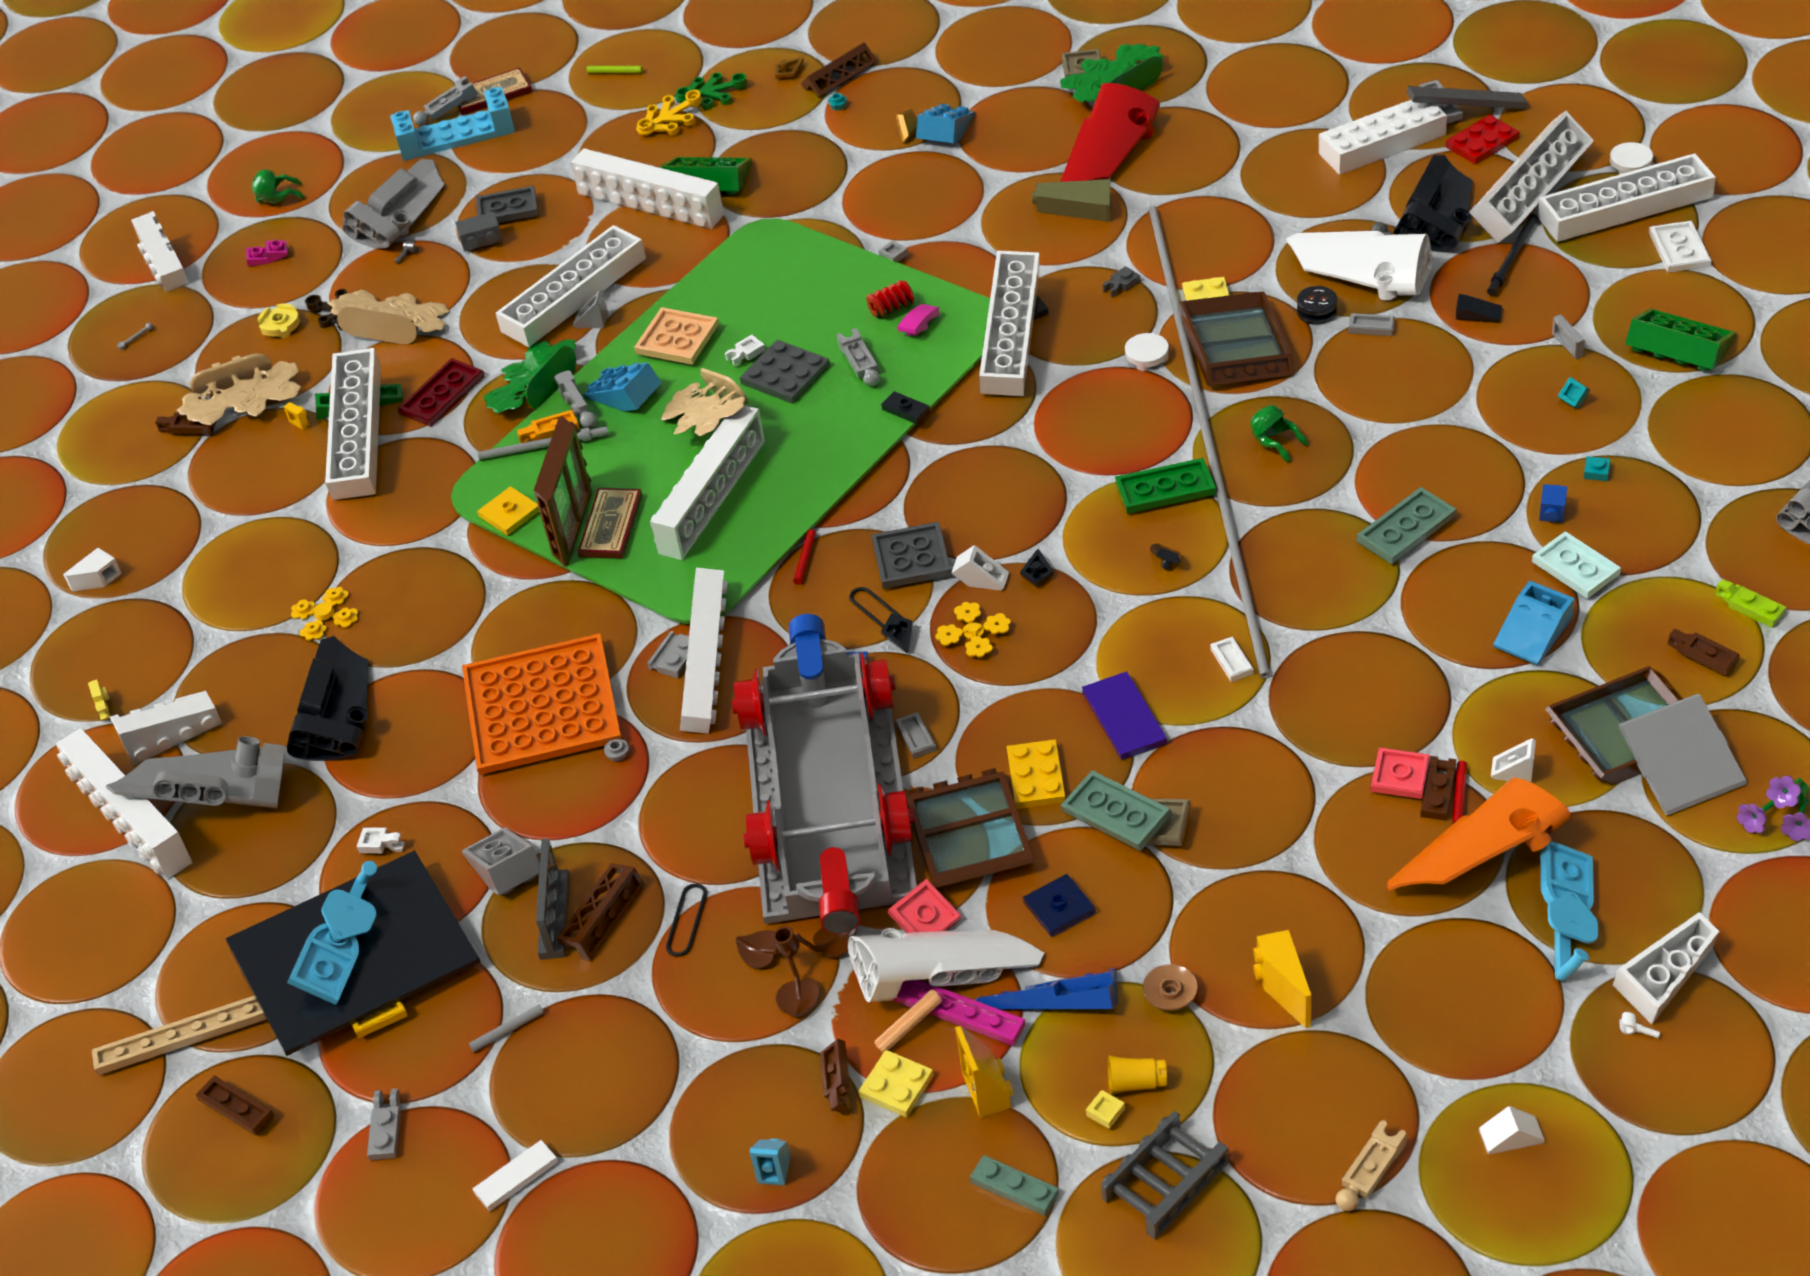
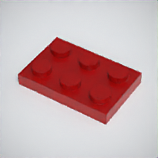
(1482, 139)

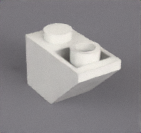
(93, 571)

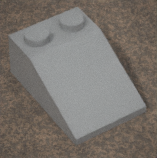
(503, 861)

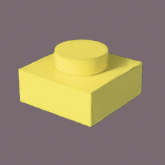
(1105, 1109)

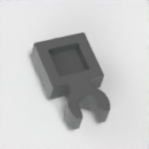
(1122, 279)

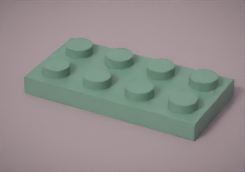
(1406, 525)
(1116, 810)

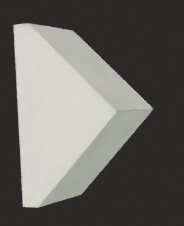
(1515, 762)
(1510, 1131)

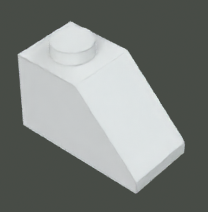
(979, 570)

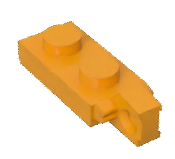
(544, 427)

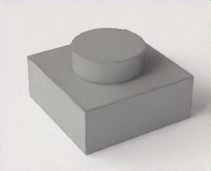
(893, 251)

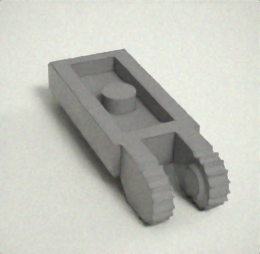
(384, 1127)

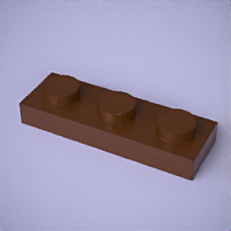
(235, 1105)

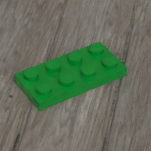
(1165, 485)

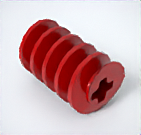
(890, 297)

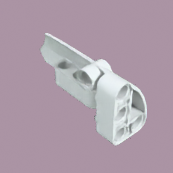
(1368, 258)
(940, 956)

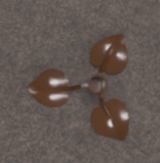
(761, 947)

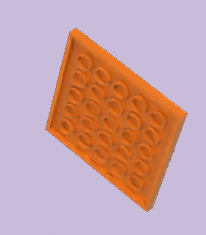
(540, 704)

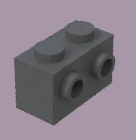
(479, 231)

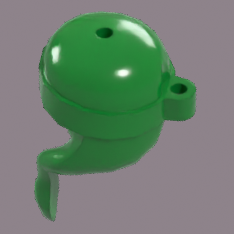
(265, 184)
(1270, 422)

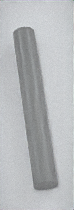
(506, 1028)

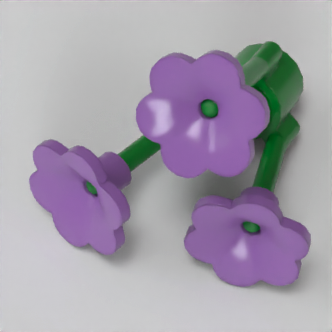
(1782, 793)

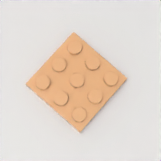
(676, 335)

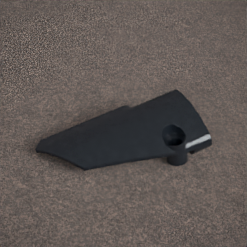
(1438, 205)
(332, 705)

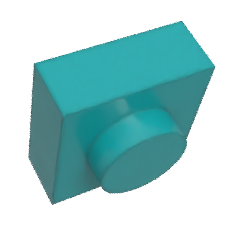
(1574, 392)
(1597, 468)

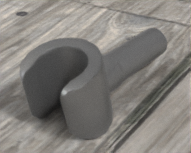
(408, 247)

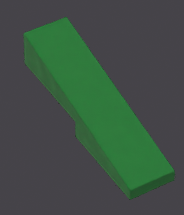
(388, 395)

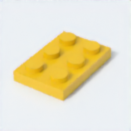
(1035, 774)

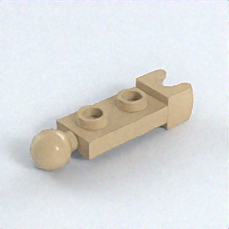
(1370, 1166)

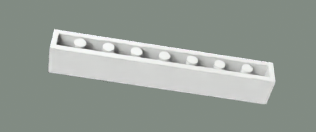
(702, 651)

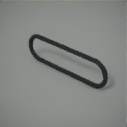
(877, 598)
(695, 923)

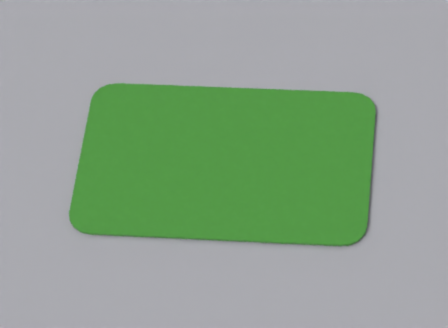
(773, 285)

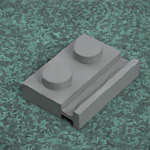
(671, 655)

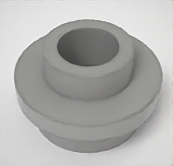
(616, 750)

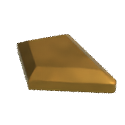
(788, 69)
(907, 124)

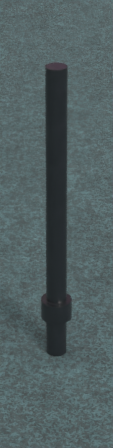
(1500, 276)

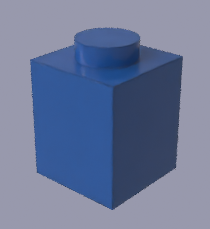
(1553, 503)

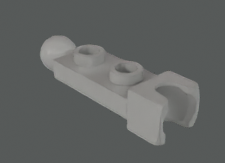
(452, 98)
(859, 357)
(569, 393)

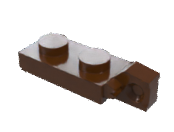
(181, 425)
(1704, 651)
(836, 1076)

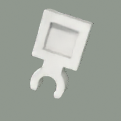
(746, 348)

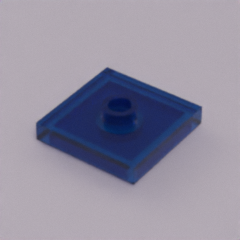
(1059, 905)

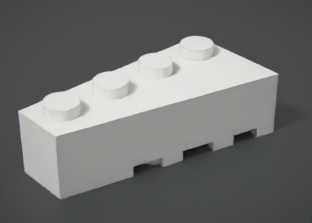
(159, 252)
(165, 725)
(1664, 967)

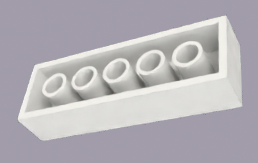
(1381, 135)

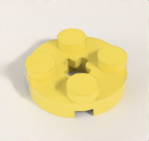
(279, 320)

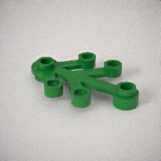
(711, 90)

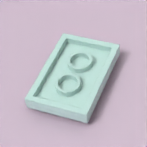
(1576, 564)

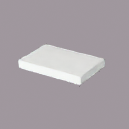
(1679, 246)

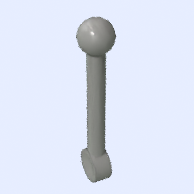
(122, 345)

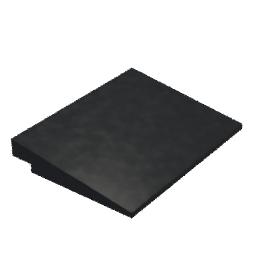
(403, 953)

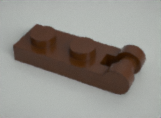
(1438, 788)

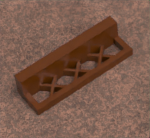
(838, 65)
(606, 911)

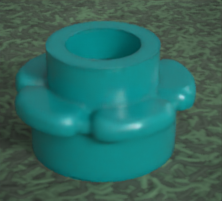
(837, 101)

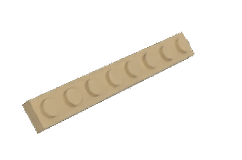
(176, 1035)

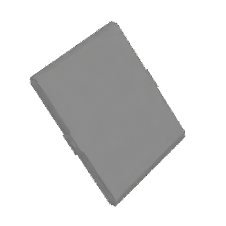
(1682, 754)

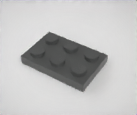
(509, 204)

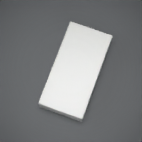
(1231, 659)

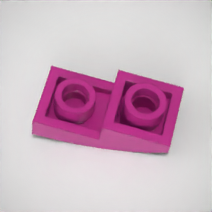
(262, 255)
(917, 319)

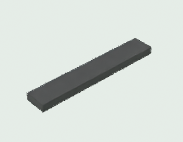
(1466, 97)

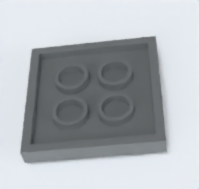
(784, 371)
(911, 555)

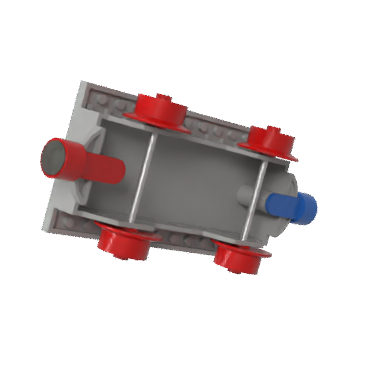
(824, 783)

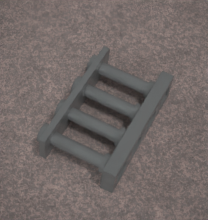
(1175, 1198)

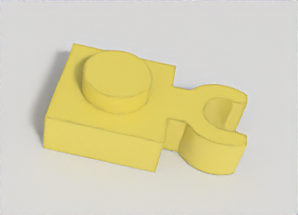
(100, 696)

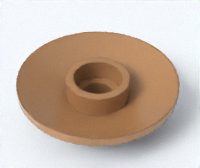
(1167, 979)

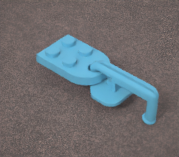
(1569, 896)
(324, 960)

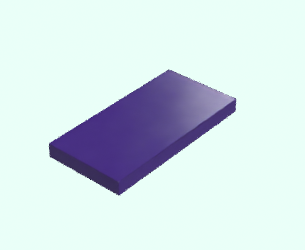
(1124, 715)

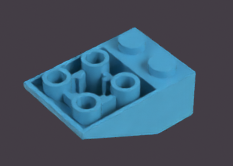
(943, 123)
(624, 386)
(1535, 622)

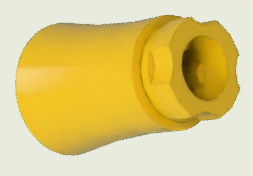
(1135, 1074)

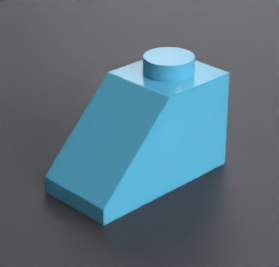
(770, 1161)

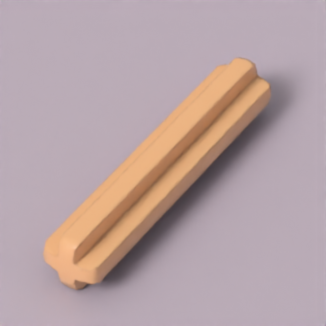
(908, 1021)

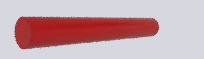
(804, 557)
(1460, 786)

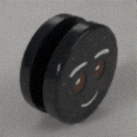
(1317, 305)

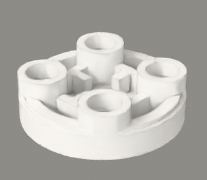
(1630, 157)
(1147, 350)

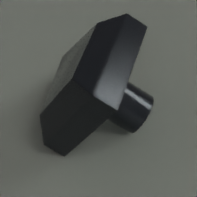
(1167, 554)
(1037, 569)
(898, 631)

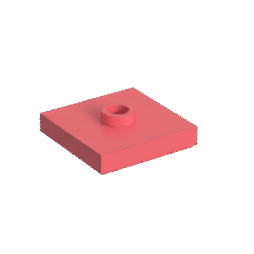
(1400, 773)
(924, 910)

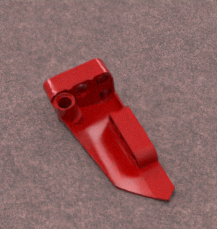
(1111, 132)

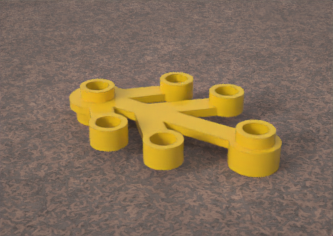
(648, 125)

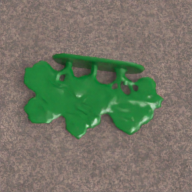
(1116, 71)
(536, 372)

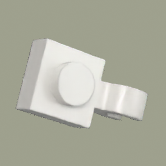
(376, 839)

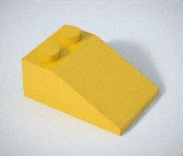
(1282, 974)
(983, 1075)

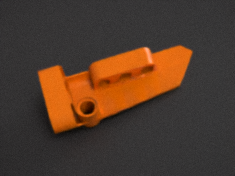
(1506, 819)

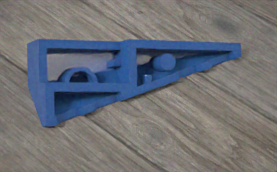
(1081, 992)

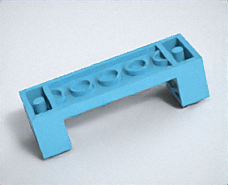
(454, 132)

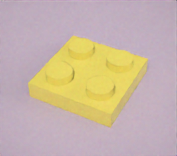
(1204, 288)
(896, 1083)

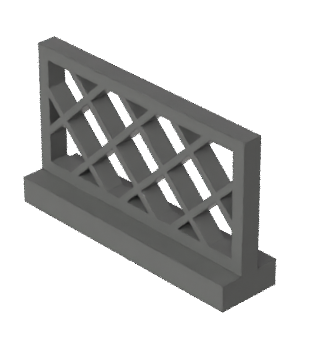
(551, 904)

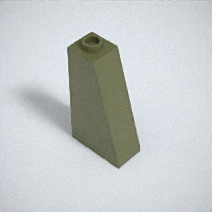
(1075, 199)

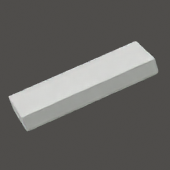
(515, 1175)

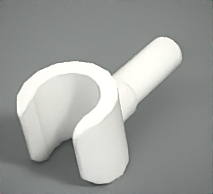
(1629, 1026)

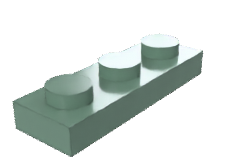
(1014, 1185)

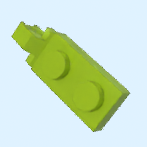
(1750, 603)

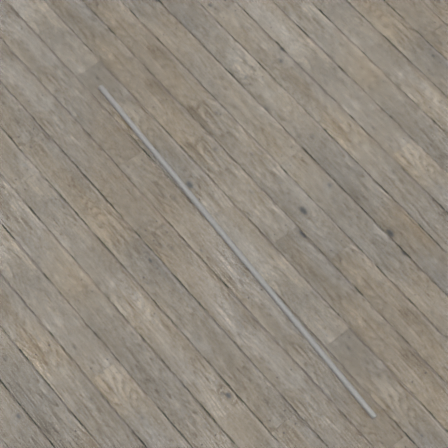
(1210, 449)

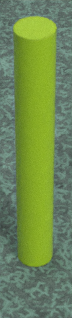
(614, 69)

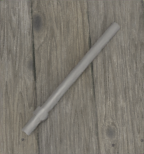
(585, 435)

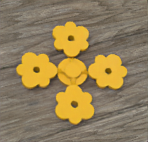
(324, 611)
(973, 631)

